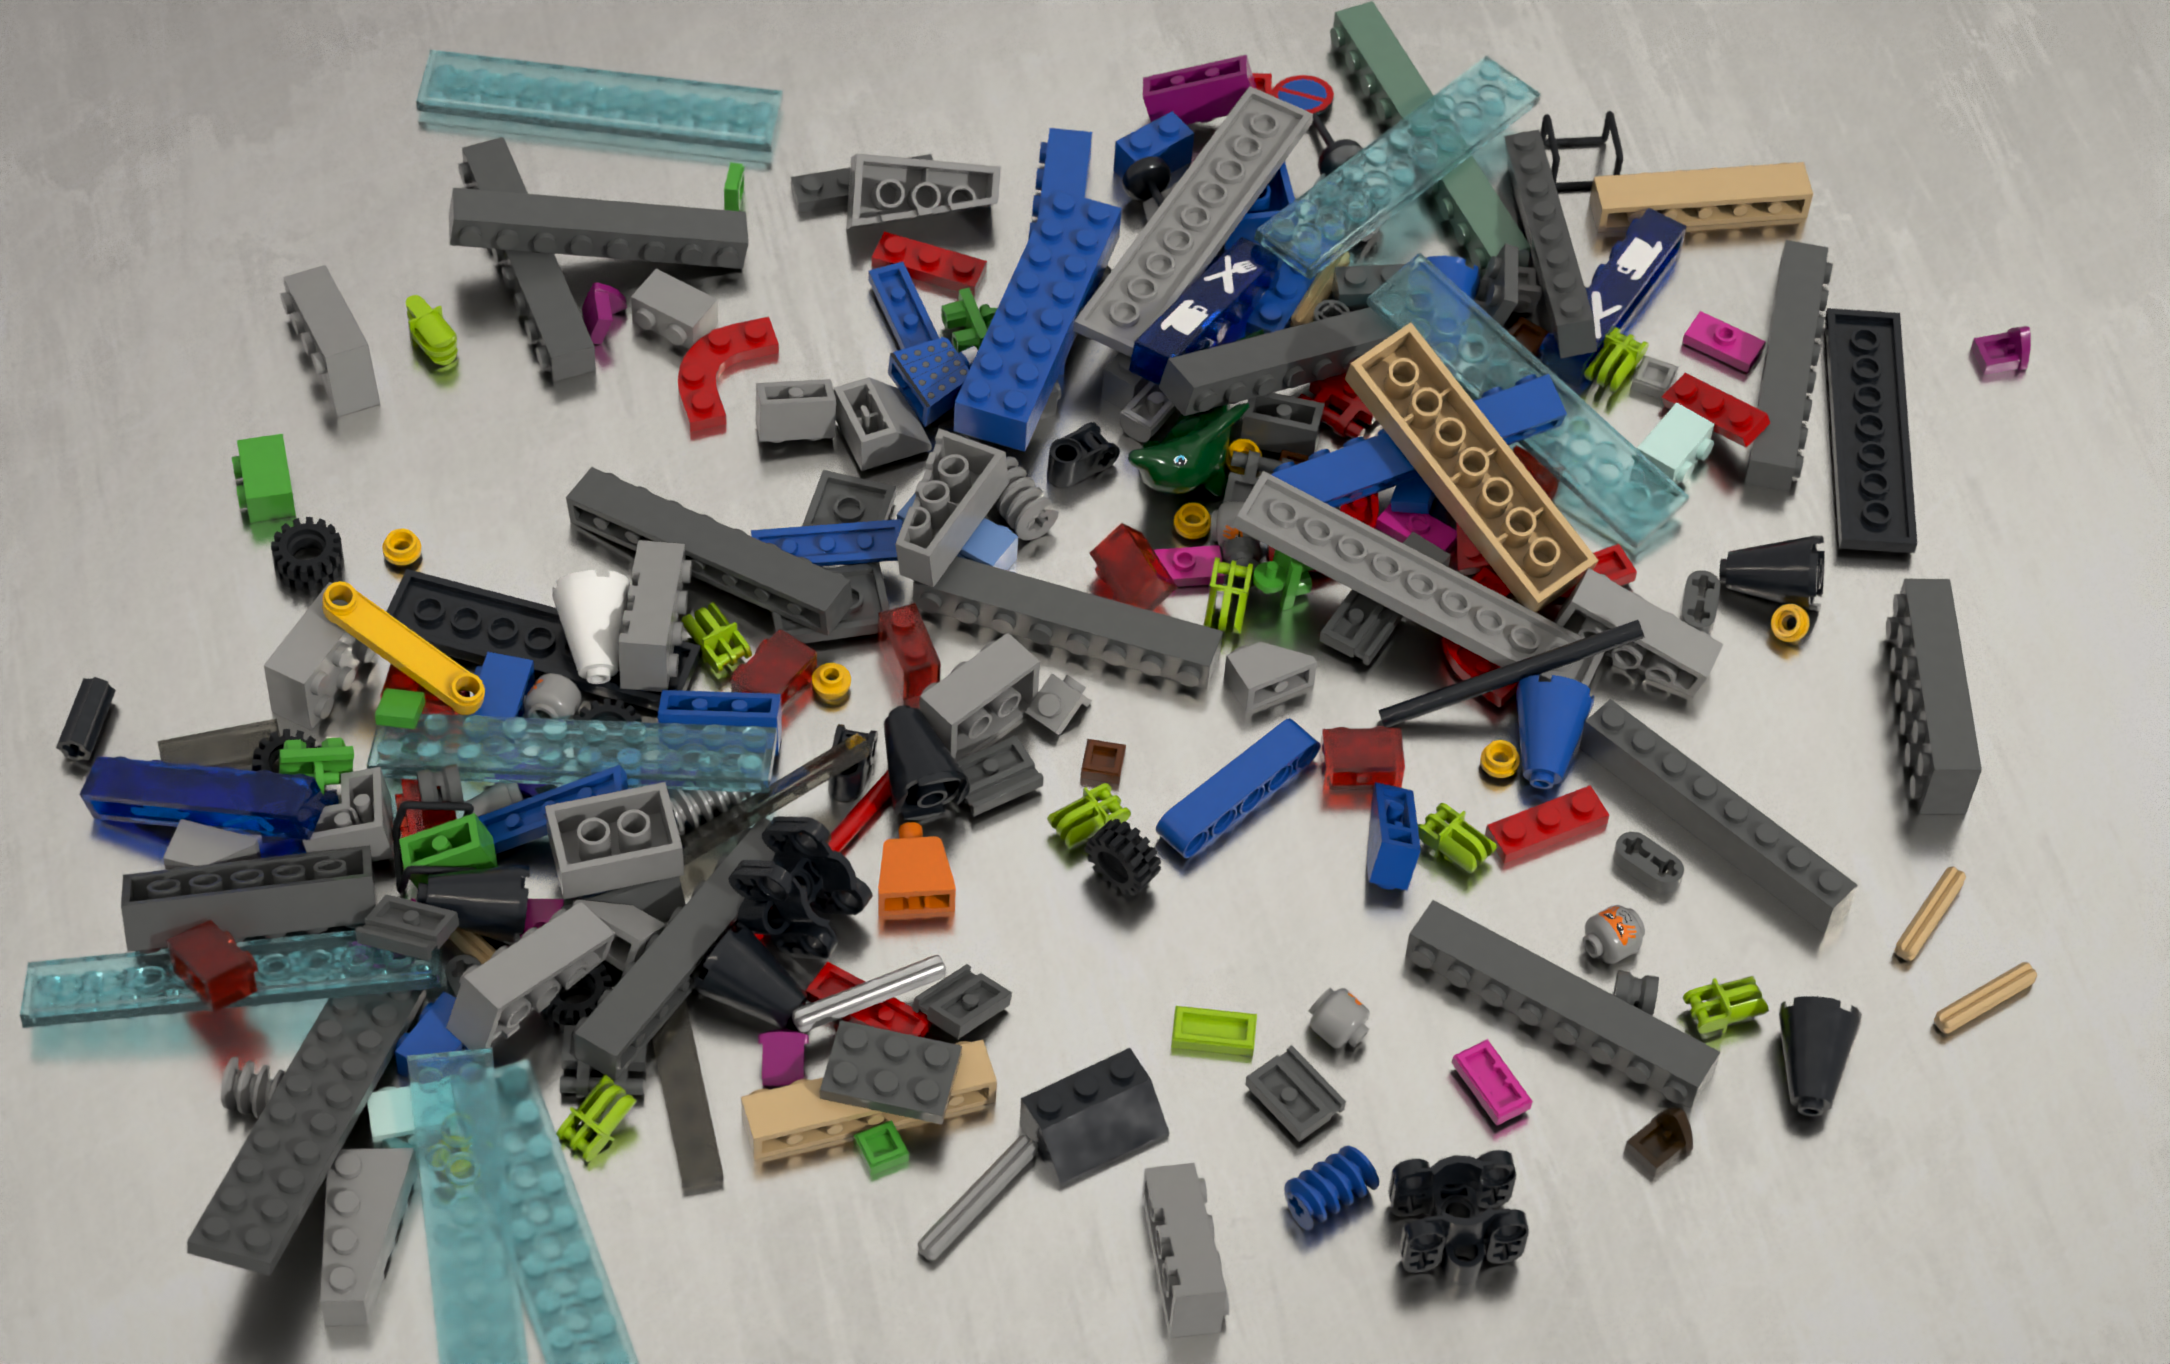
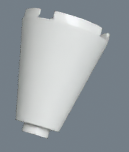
(592, 620)

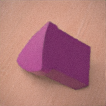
(598, 310)
(2003, 350)
(782, 1056)

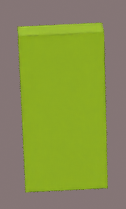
(1214, 1031)

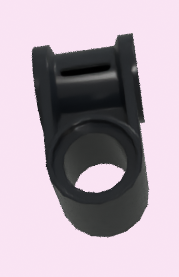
(1080, 456)
(850, 782)

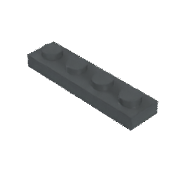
(825, 188)

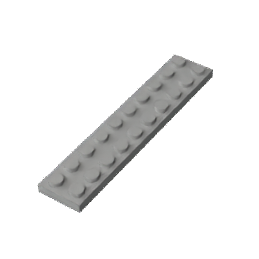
(1194, 219)
(1403, 578)

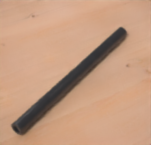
(1511, 673)

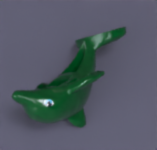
(1191, 451)

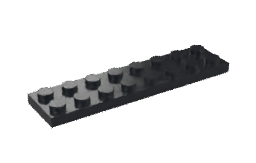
(1870, 431)
(475, 621)

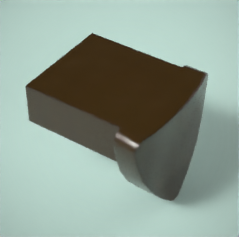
(1661, 1140)

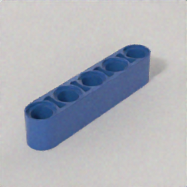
(1237, 788)

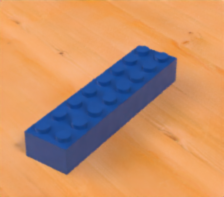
(1036, 320)

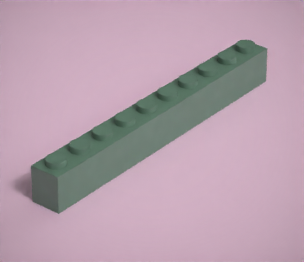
(1397, 90)

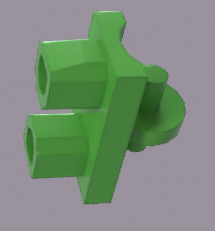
(966, 314)
(1283, 576)
(322, 763)

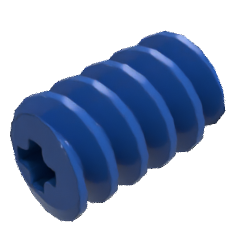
(1327, 1183)

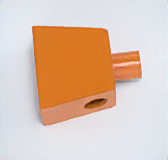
(915, 875)

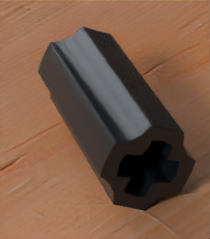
(86, 719)

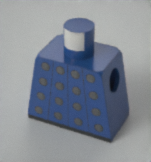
(930, 376)

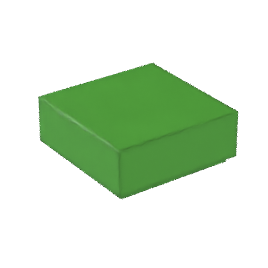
(734, 187)
(400, 708)
(881, 1147)

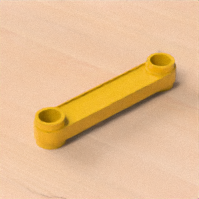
(403, 648)

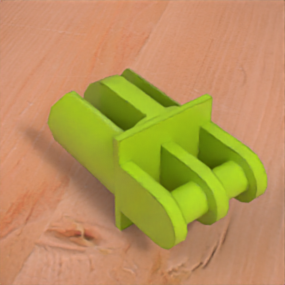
(431, 331)
(1616, 359)
(1228, 591)
(718, 638)
(1086, 816)
(1457, 839)
(1727, 1001)
(601, 1113)

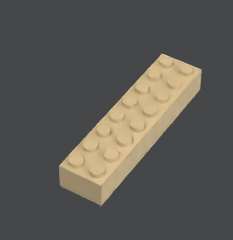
(1470, 468)

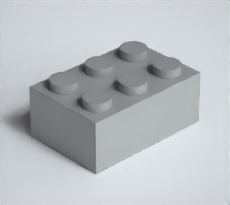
(313, 667)
(982, 696)
(614, 840)

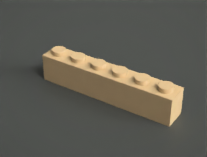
(1703, 195)
(798, 1118)

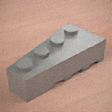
(908, 188)
(331, 339)
(949, 504)
(652, 616)
(1671, 649)
(527, 975)
(362, 1215)
(1185, 1250)

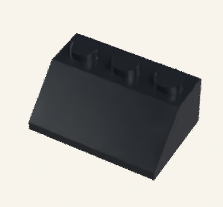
(1094, 1117)

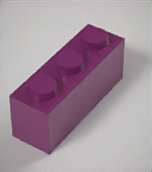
(1198, 91)

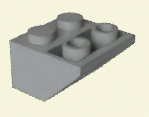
(878, 423)

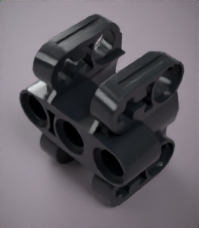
(799, 875)
(1454, 1215)

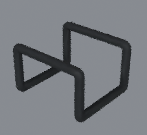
(1609, 125)
(402, 878)

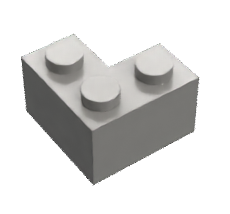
(360, 819)

